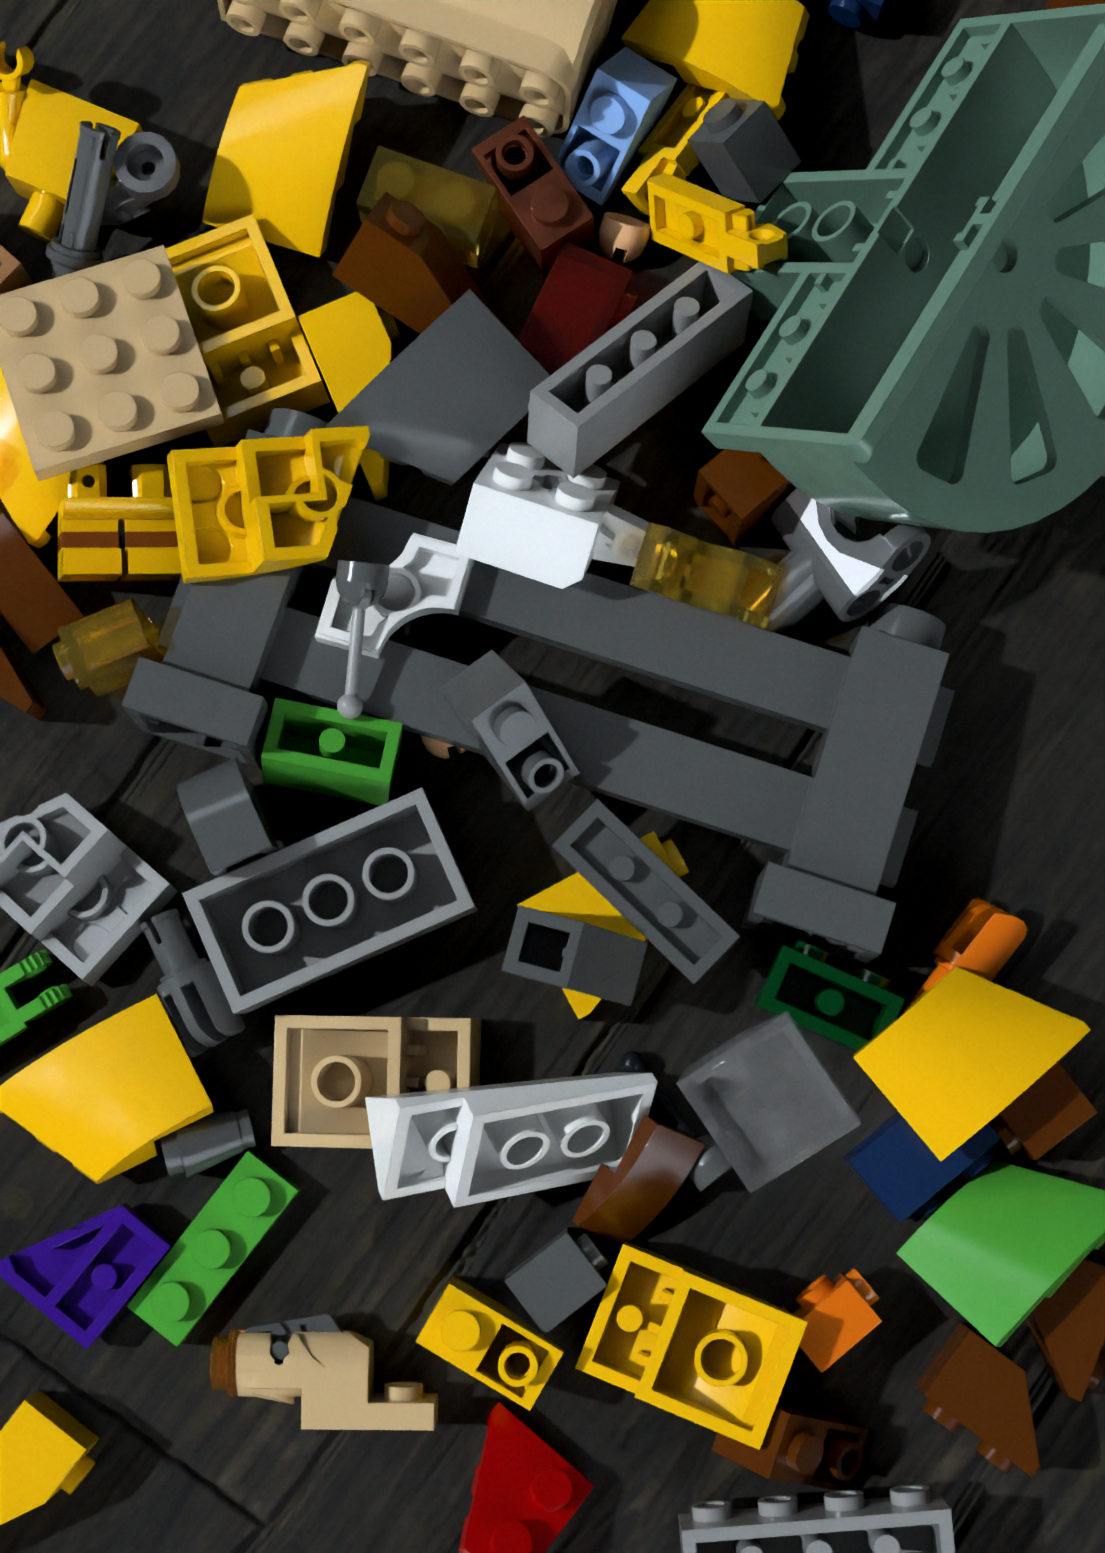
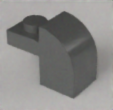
(226, 817)

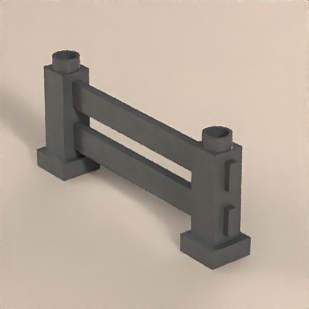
(837, 826)

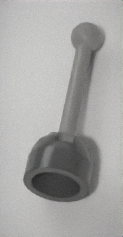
(360, 587)

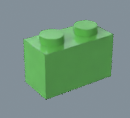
(331, 755)

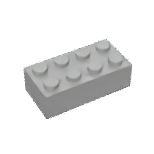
(329, 902)

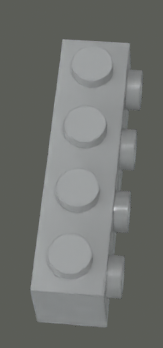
(638, 367)
(843, 1523)

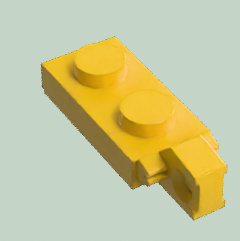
(667, 144)
(710, 226)

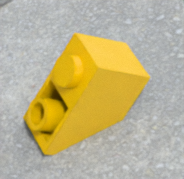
(490, 1343)

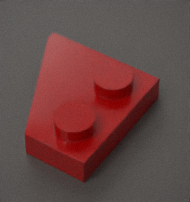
(519, 1491)

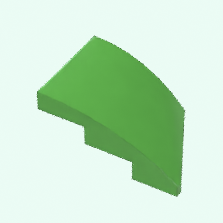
(1006, 1244)

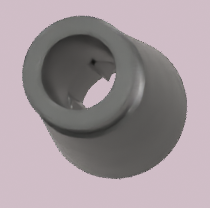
(207, 1142)

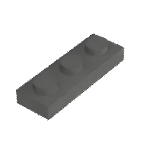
(645, 891)

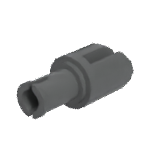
(189, 987)

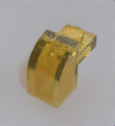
(706, 576)

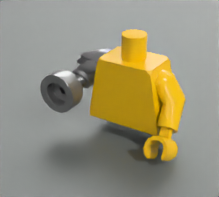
(40, 146)

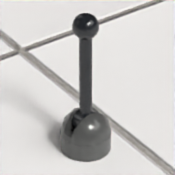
(711, 1161)

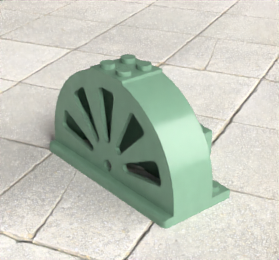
(949, 299)

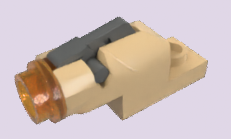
(323, 1367)

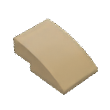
(336, 1061)

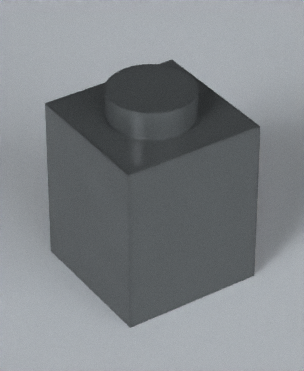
(744, 149)
(558, 1278)

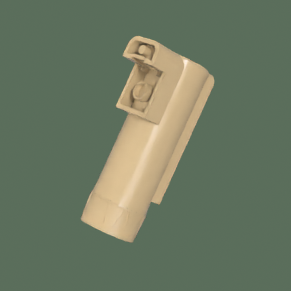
(480, 53)

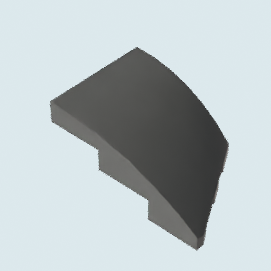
(447, 393)

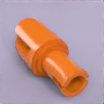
(977, 942)

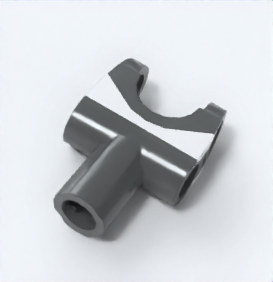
(837, 562)

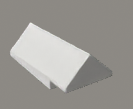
(505, 1135)

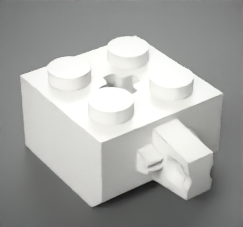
(543, 521)

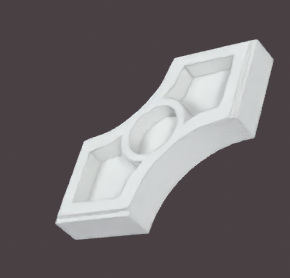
(420, 583)

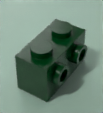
(825, 999)

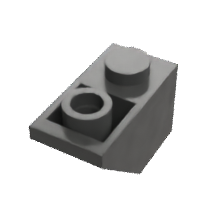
(510, 729)
(574, 956)

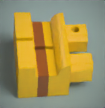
(91, 521)

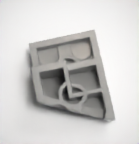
(76, 885)

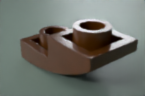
(29, 593)
(648, 1176)

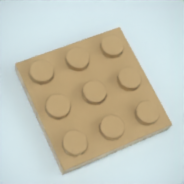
(103, 363)

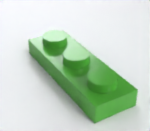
(213, 1247)

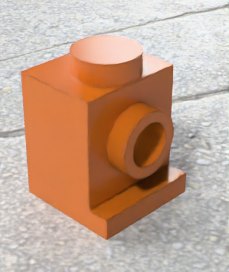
(836, 1316)

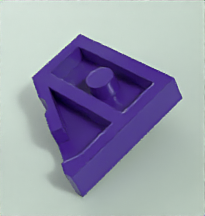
(88, 1270)

